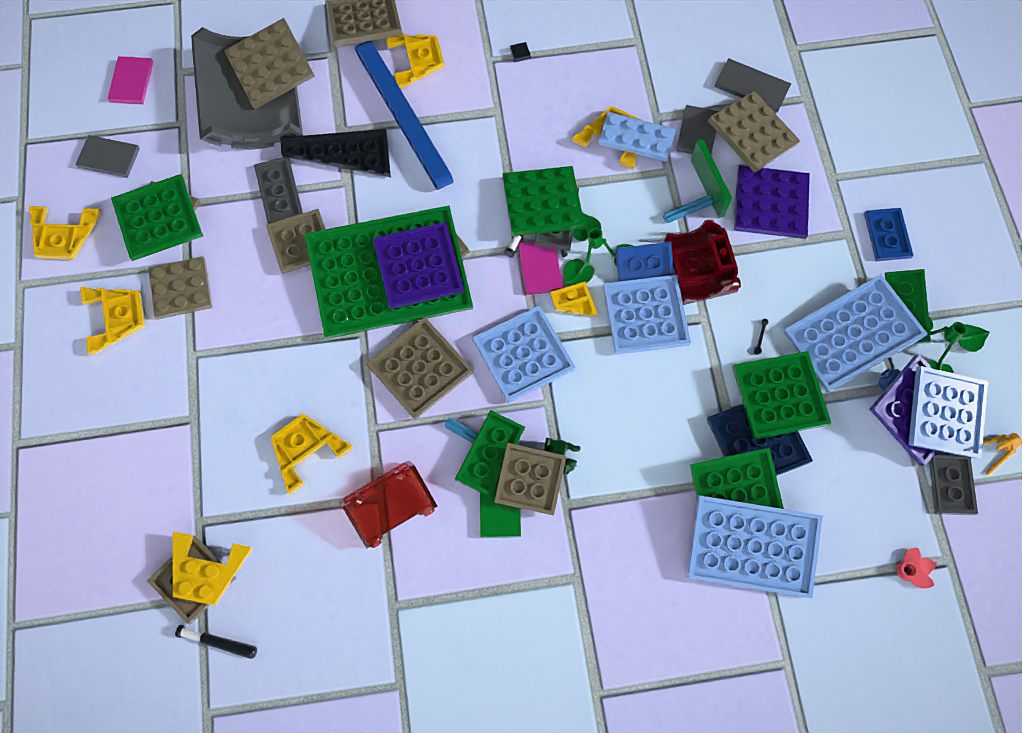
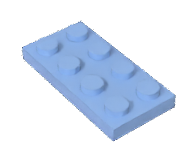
(637, 136)

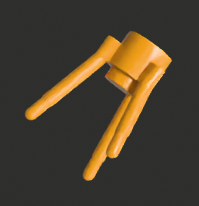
(1007, 443)

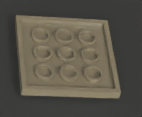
(363, 20)
(269, 63)
(754, 131)
(419, 368)

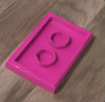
(130, 80)
(539, 268)

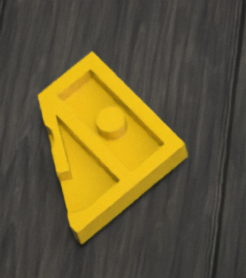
(574, 300)

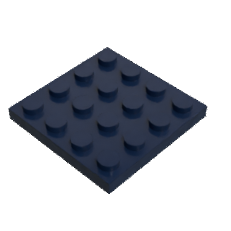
(735, 437)

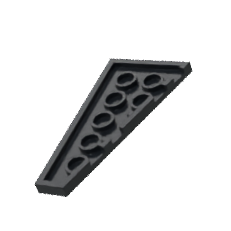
(353, 150)

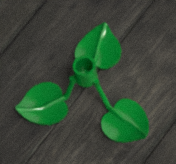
(576, 270)
(969, 337)

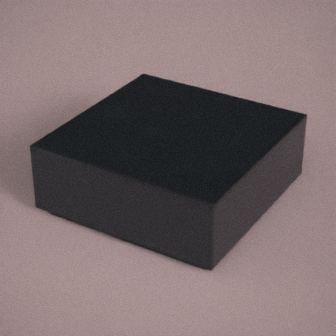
(520, 52)

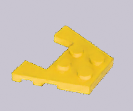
(423, 56)
(584, 137)
(60, 240)
(121, 314)
(298, 442)
(202, 579)

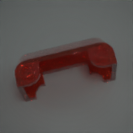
(387, 503)

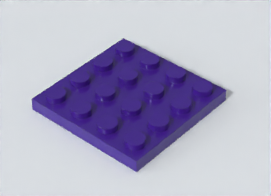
(772, 202)
(418, 265)
(895, 409)

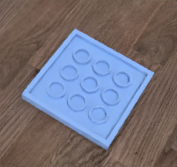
(646, 314)
(523, 354)
(948, 412)

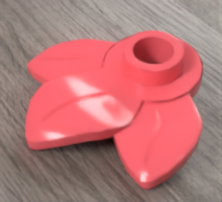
(918, 568)

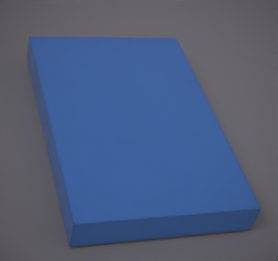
(888, 234)
(644, 261)

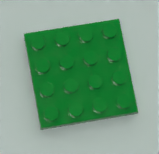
(542, 201)
(156, 217)
(781, 395)
(739, 478)

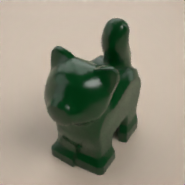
(561, 447)

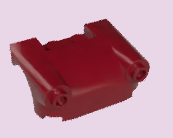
(704, 263)

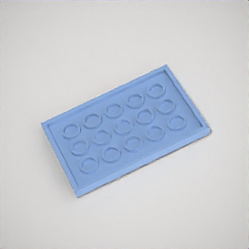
(855, 332)
(755, 546)

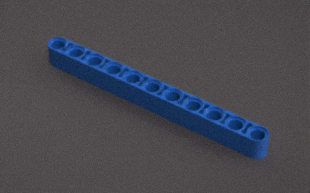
(404, 115)

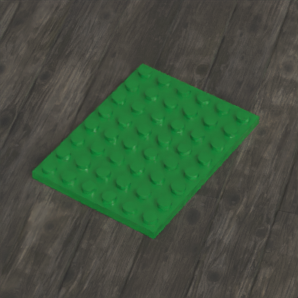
(351, 281)

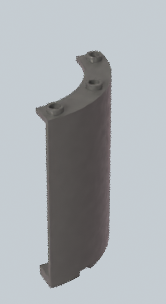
(223, 106)

